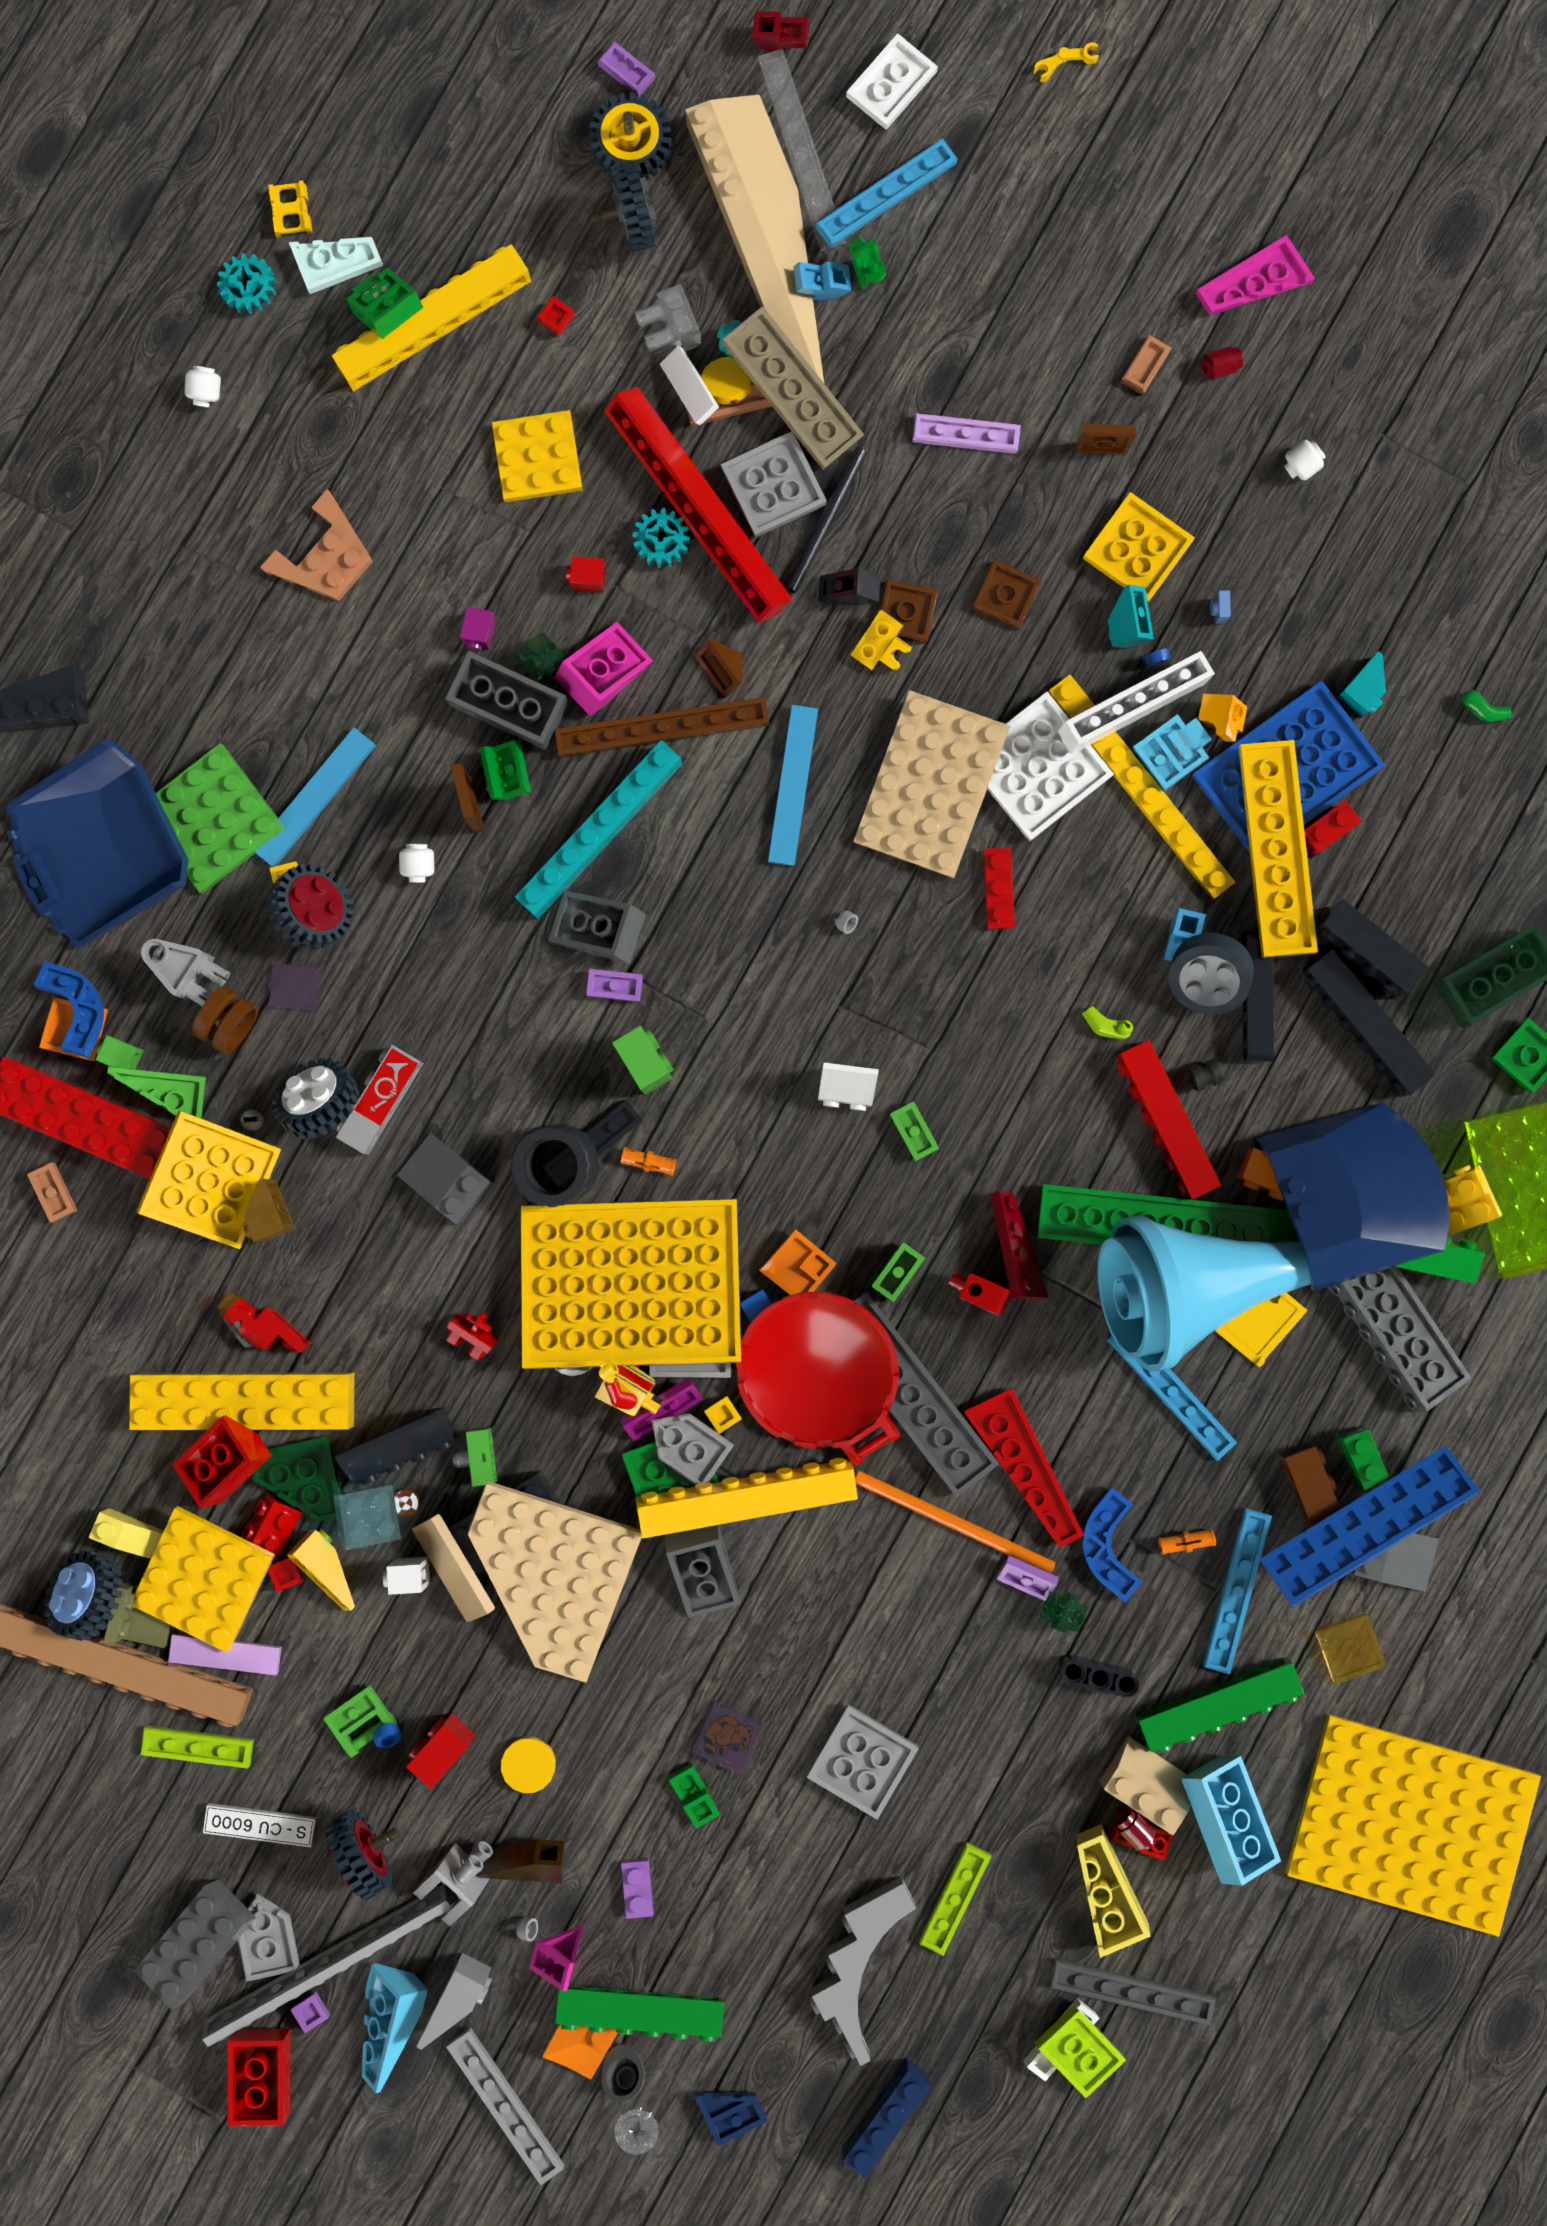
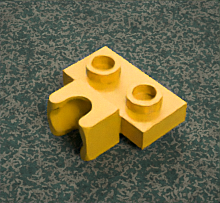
(881, 643)

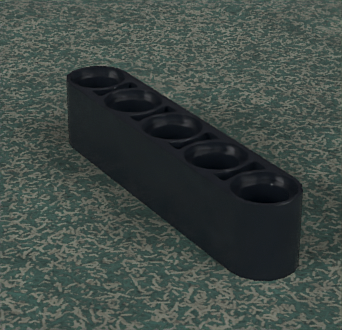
(1258, 1007)

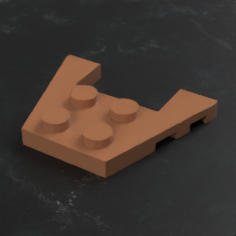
(332, 563)

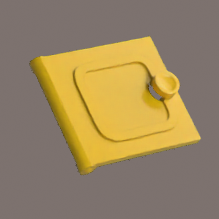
(1263, 1327)

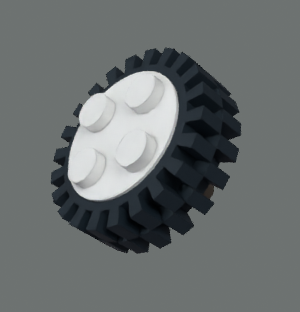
(315, 1098)

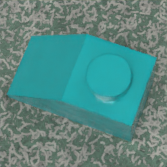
(1130, 619)
(1366, 688)

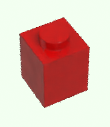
(586, 574)

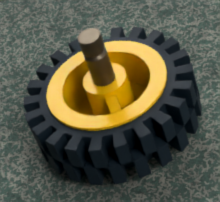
(630, 132)

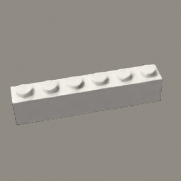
(1135, 702)

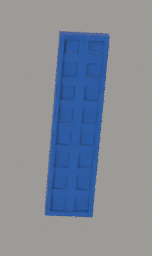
(1369, 1526)

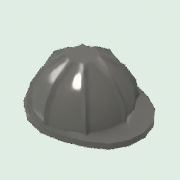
(622, 2074)

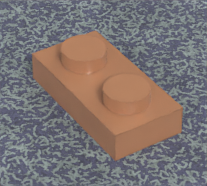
(52, 1192)

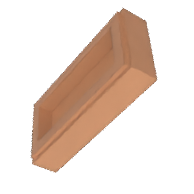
(1146, 365)

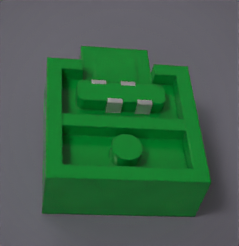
(384, 302)

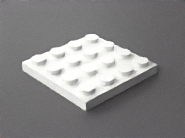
(1037, 774)

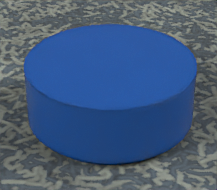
(1156, 657)
(387, 1735)

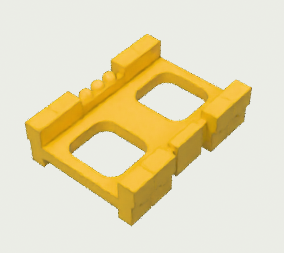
(298, 207)

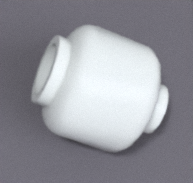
(202, 385)
(1304, 460)
(416, 862)

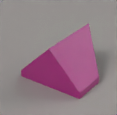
(556, 1956)

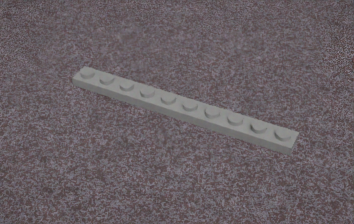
(325, 1965)

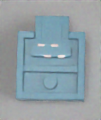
(1173, 751)

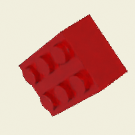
(259, 2077)

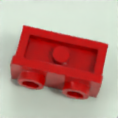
(272, 1525)

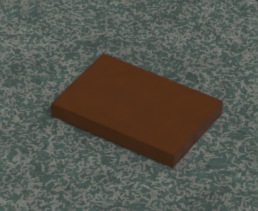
(467, 798)

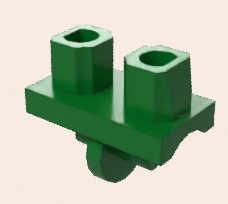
(866, 262)

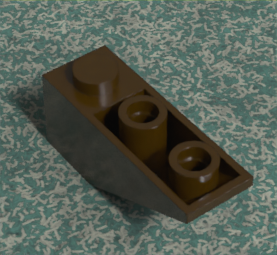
(527, 1861)

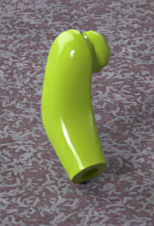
(1106, 1027)

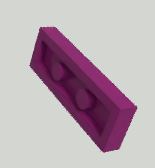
(675, 1402)

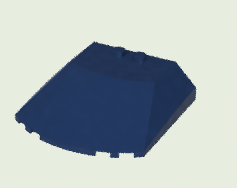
(95, 844)
(1359, 1193)

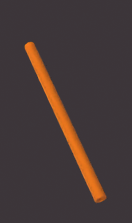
(954, 1522)

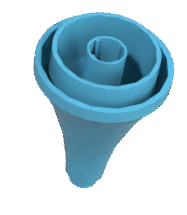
(1177, 1287)

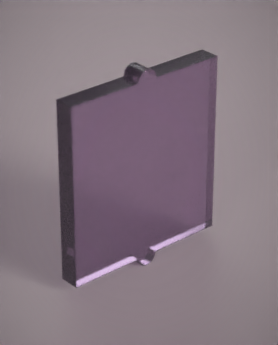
(294, 987)

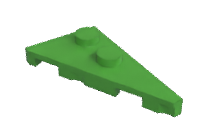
(166, 1089)

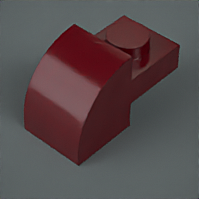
(776, 32)

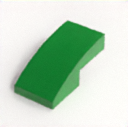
(694, 1795)

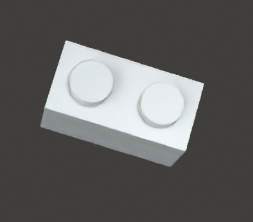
(407, 1575)

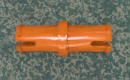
(648, 1161)
(1186, 1542)

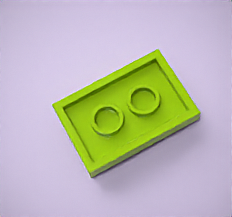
(1080, 2051)

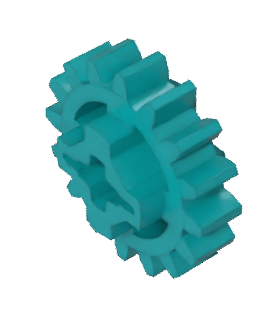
(257, 288)
(651, 537)

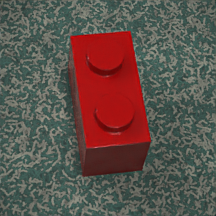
(1330, 828)

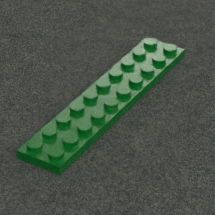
(1091, 1215)

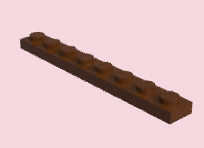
(662, 726)

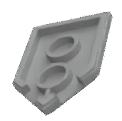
(690, 1446)
(268, 1943)

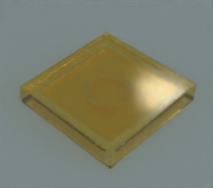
(1350, 1648)

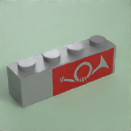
(379, 1100)

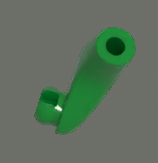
(1482, 710)

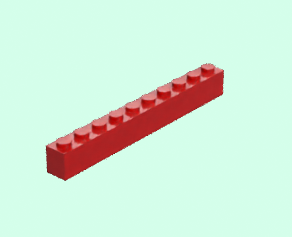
(697, 504)

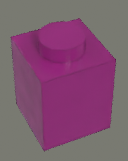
(477, 628)

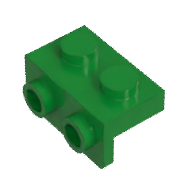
(505, 771)

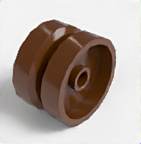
(225, 1020)

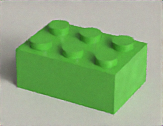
(642, 1060)

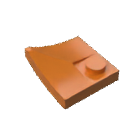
(57, 1026)
(797, 1265)
(579, 2048)

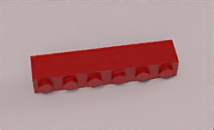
(1168, 1120)

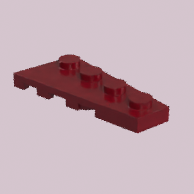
(1019, 1260)

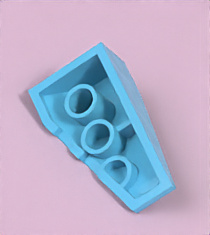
(393, 2012)

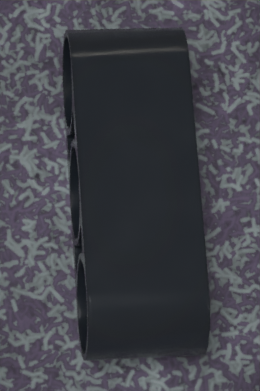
(1109, 1684)

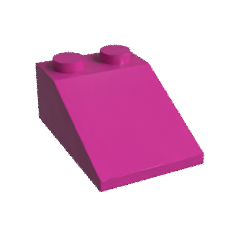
(602, 668)

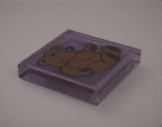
(727, 1737)

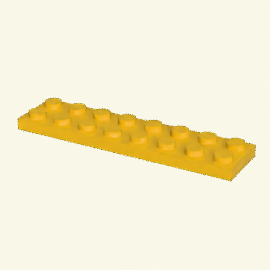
(1277, 849)

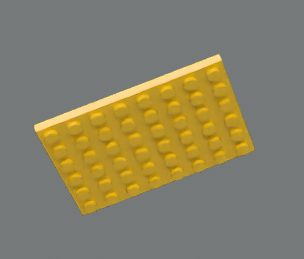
(630, 1284)
(1413, 1825)

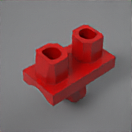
(474, 1331)

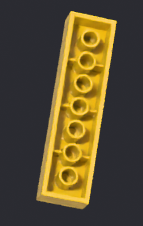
(251, 1399)

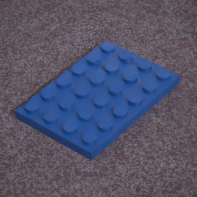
(1329, 758)

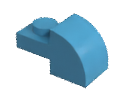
(822, 281)
(1183, 926)

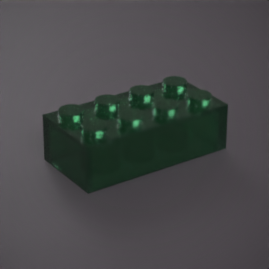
(1495, 976)

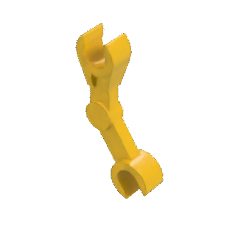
(1065, 55)

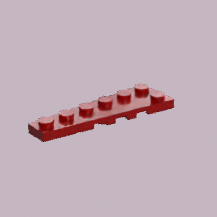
(1015, 1446)

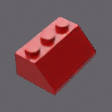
(221, 1461)

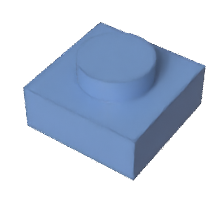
(1221, 607)

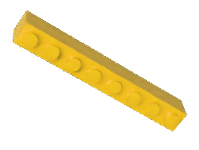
(441, 313)
(746, 1497)

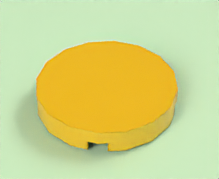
(726, 380)
(528, 1764)

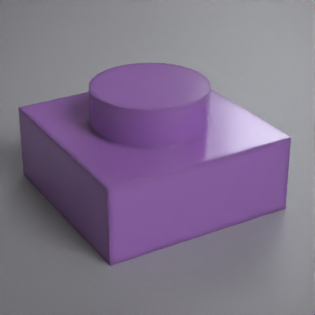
(310, 2012)

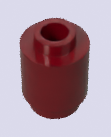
(1222, 362)
(1135, 1829)

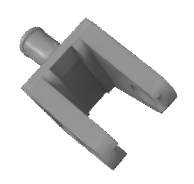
(182, 969)
(459, 1873)

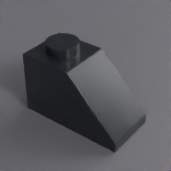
(849, 587)

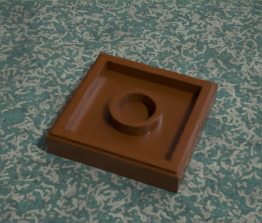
(1105, 438)
(1006, 594)
(911, 607)

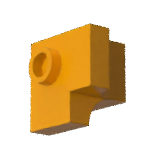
(1223, 713)

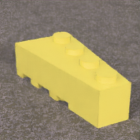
(1112, 1903)

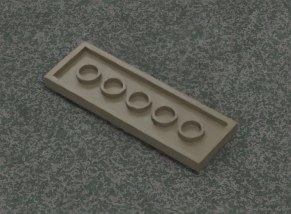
(792, 387)

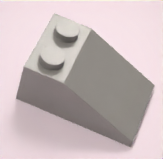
(463, 1990)

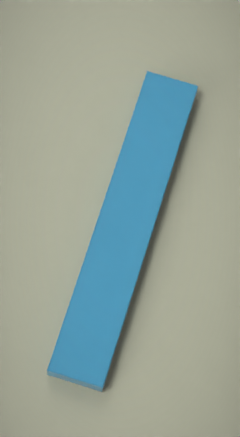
(886, 193)
(793, 785)
(317, 794)
(1184, 1407)
(1236, 1590)

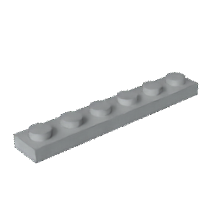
(505, 2106)

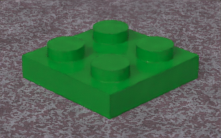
(1524, 1055)

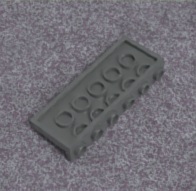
(1403, 1337)

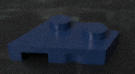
(730, 2113)

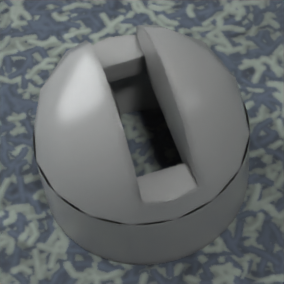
(846, 921)
(252, 1126)
(526, 1928)

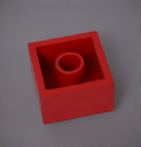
(435, 1756)

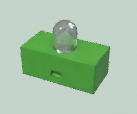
(478, 1456)

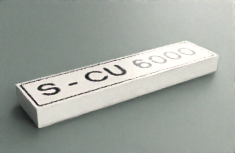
(259, 1825)

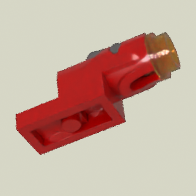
(259, 1329)

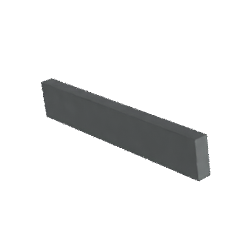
(1132, 1991)

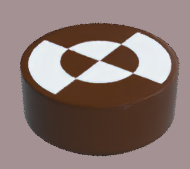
(407, 1502)

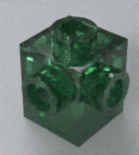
(540, 657)
(1064, 1611)

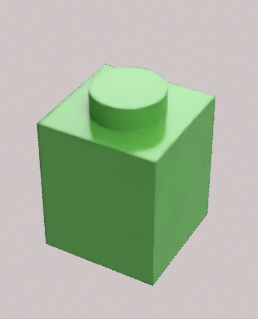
(118, 1053)

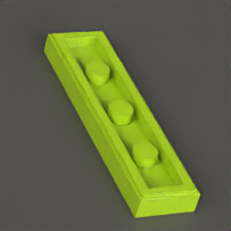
(196, 1746)
(954, 1898)

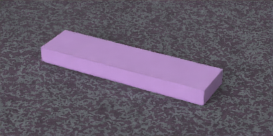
(966, 433)
(241, 1657)

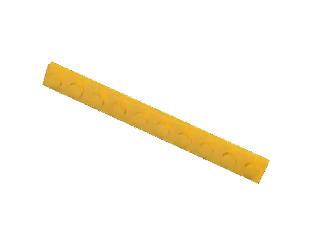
(1148, 796)

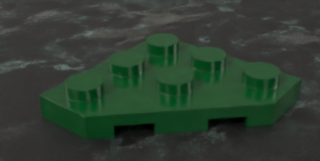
(303, 1476)

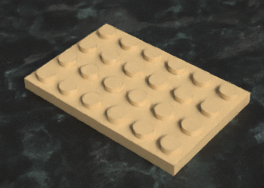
(931, 784)

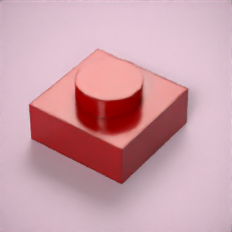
(556, 316)
(285, 1574)

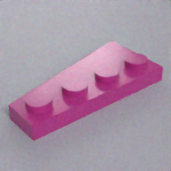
(1258, 277)

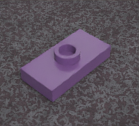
(626, 69)

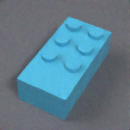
(1231, 1820)

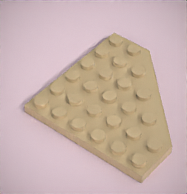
(553, 1573)

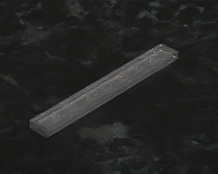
(798, 142)

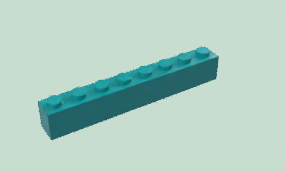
(599, 829)

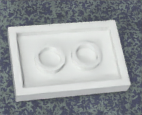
(891, 81)

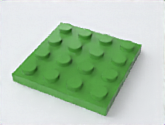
(217, 817)

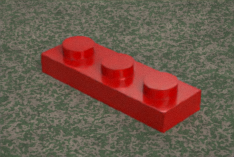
(999, 888)

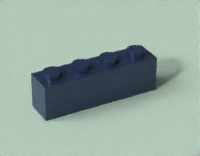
(886, 2118)

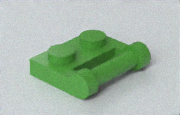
(354, 1714)

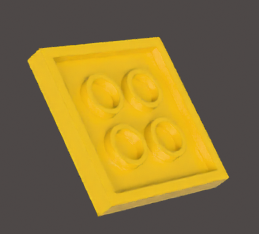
(537, 456)
(1138, 546)

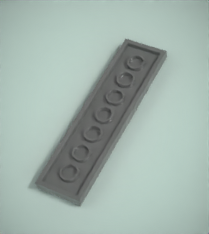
(933, 1418)

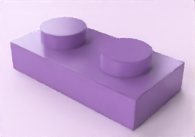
(614, 985)
(1027, 1578)
(637, 1888)

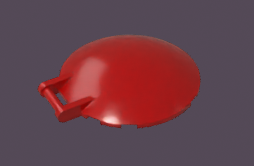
(820, 1373)

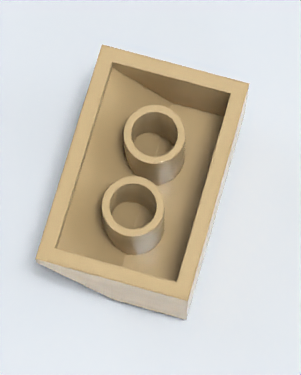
(1147, 1785)

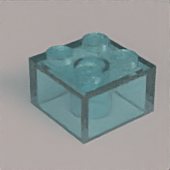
(366, 1516)

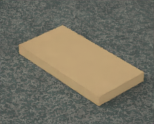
(453, 1568)

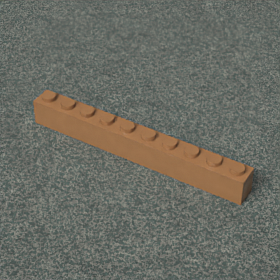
(125, 1668)

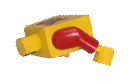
(627, 1388)

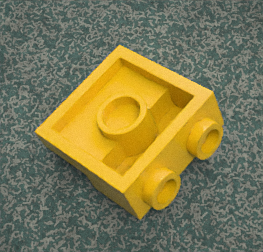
(1469, 1199)

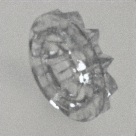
(645, 2140)

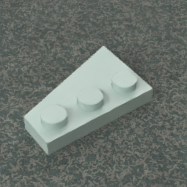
(334, 262)

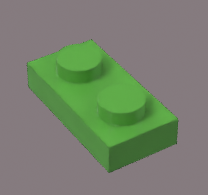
(914, 1131)

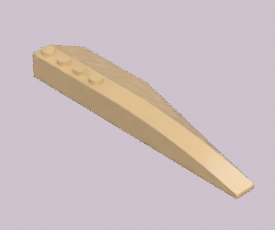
(759, 209)

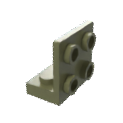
(135, 1624)

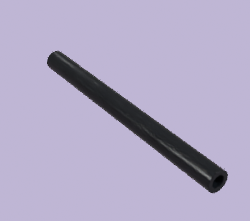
(825, 520)

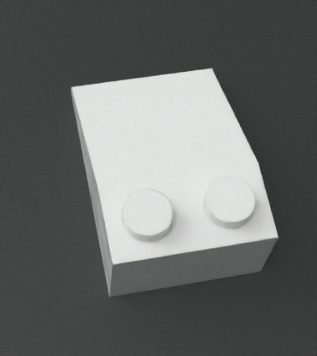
(847, 1086)

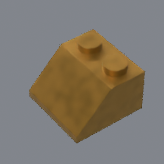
(267, 1213)

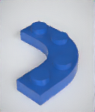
(86, 1006)
(1097, 1544)

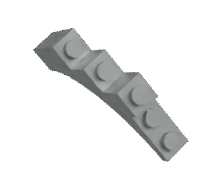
(838, 1995)

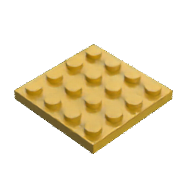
(206, 1179)
(202, 1579)

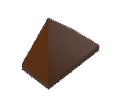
(722, 666)

